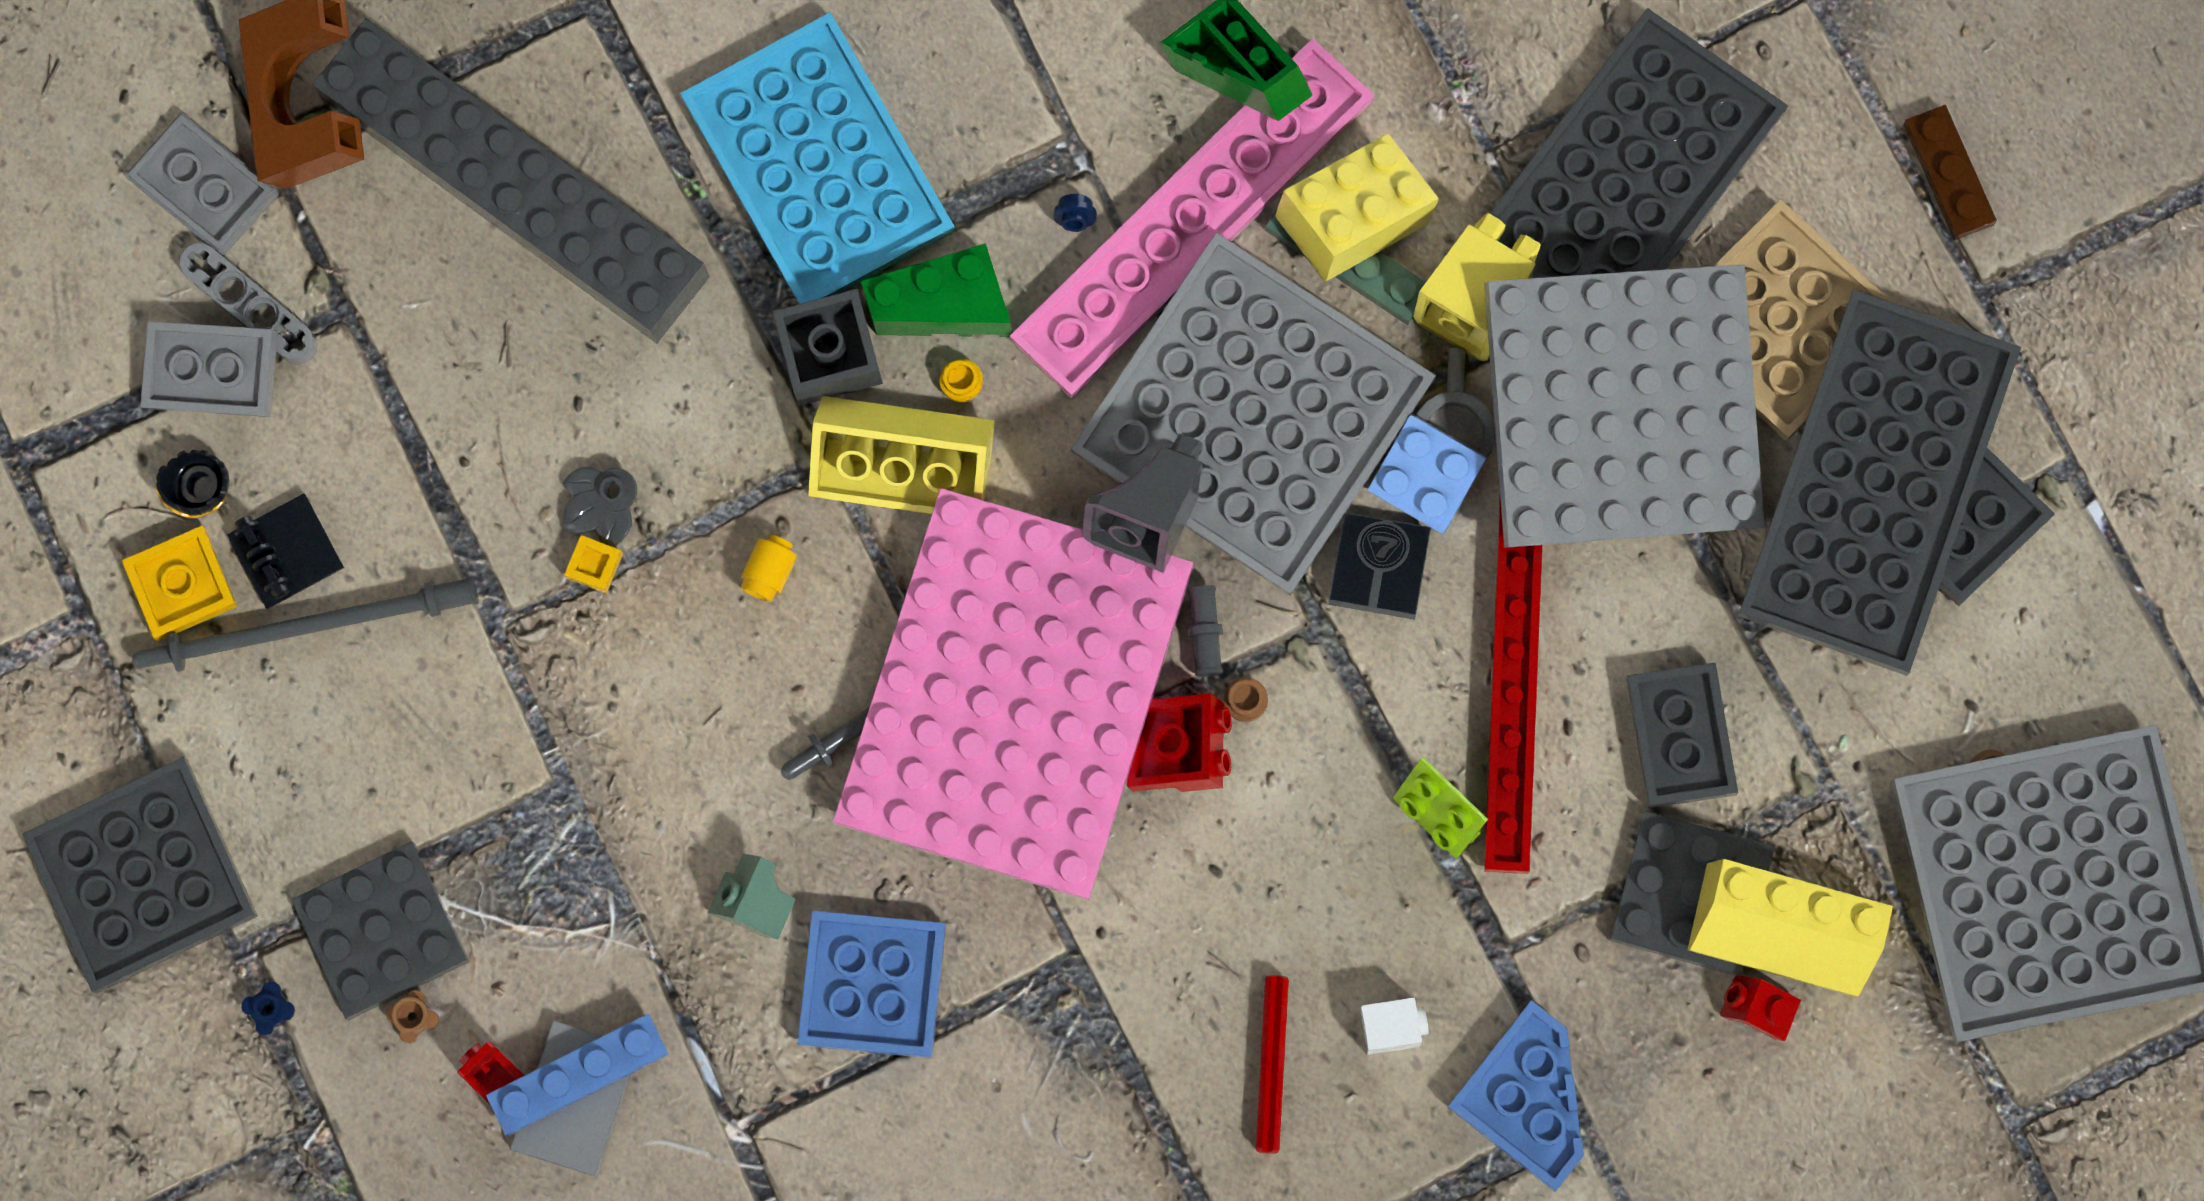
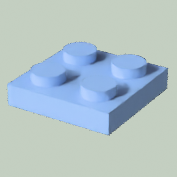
(1427, 474)

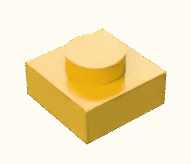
(593, 564)

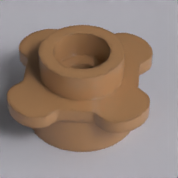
(399, 1013)

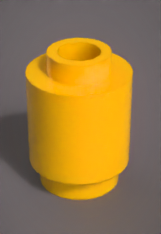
(768, 568)

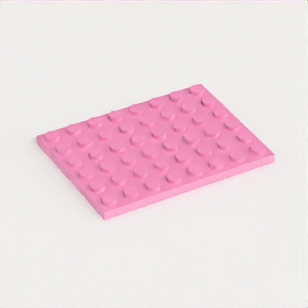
(1012, 696)

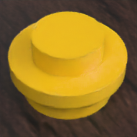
(961, 380)

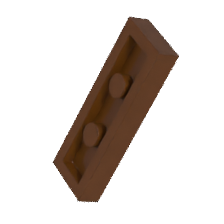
(1949, 172)

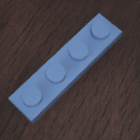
(577, 1075)

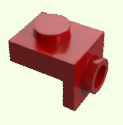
(1760, 1006)
(487, 1069)

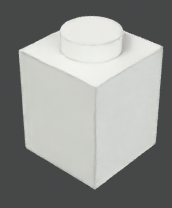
(1393, 1025)

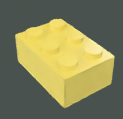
(1356, 207)

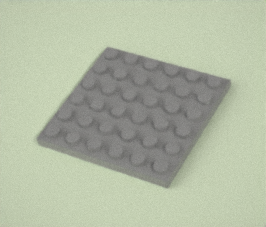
(1279, 395)
(1624, 405)
(2054, 883)

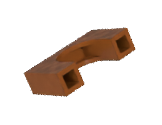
(272, 50)

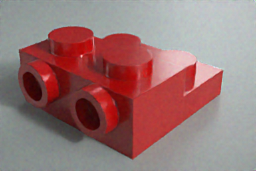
(1182, 745)

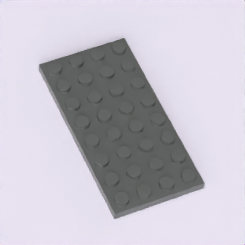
(1638, 157)
(1879, 482)

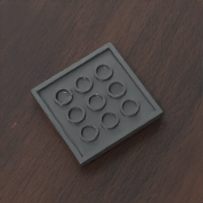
(139, 875)

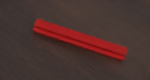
(1272, 1064)

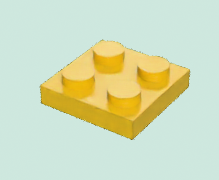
(179, 583)

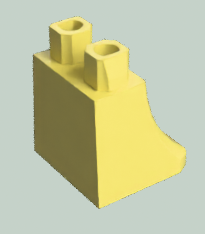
(1454, 295)

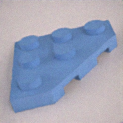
(1527, 1098)

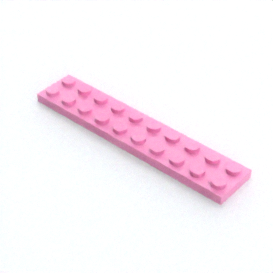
(1160, 243)

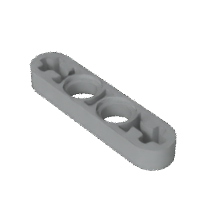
(249, 302)

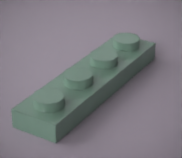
(1375, 278)

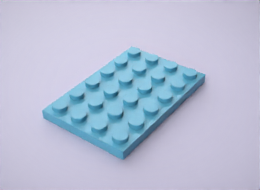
(817, 161)

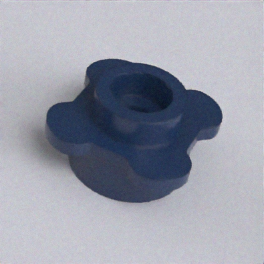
(280, 1010)

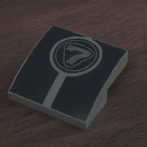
(1379, 566)

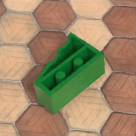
(1238, 59)
(940, 297)

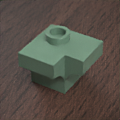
(753, 898)

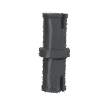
(1205, 630)

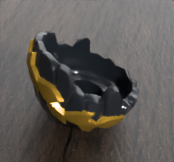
(193, 484)

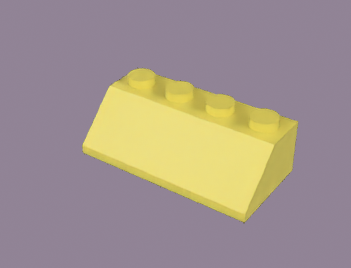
(896, 454)
(1788, 927)

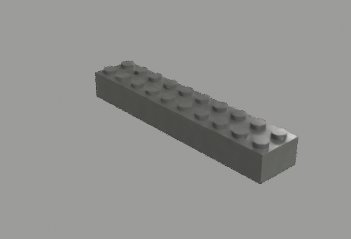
(512, 181)

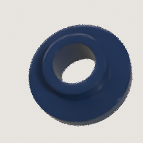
(1075, 212)

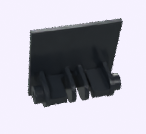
(285, 550)

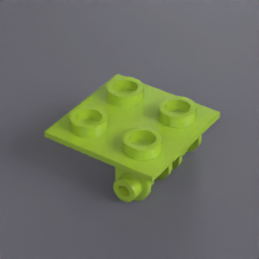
(1440, 808)

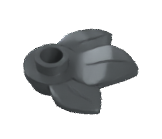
(595, 508)

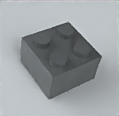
(827, 347)

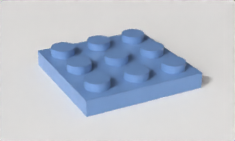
(872, 984)

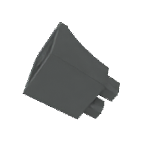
(1150, 509)

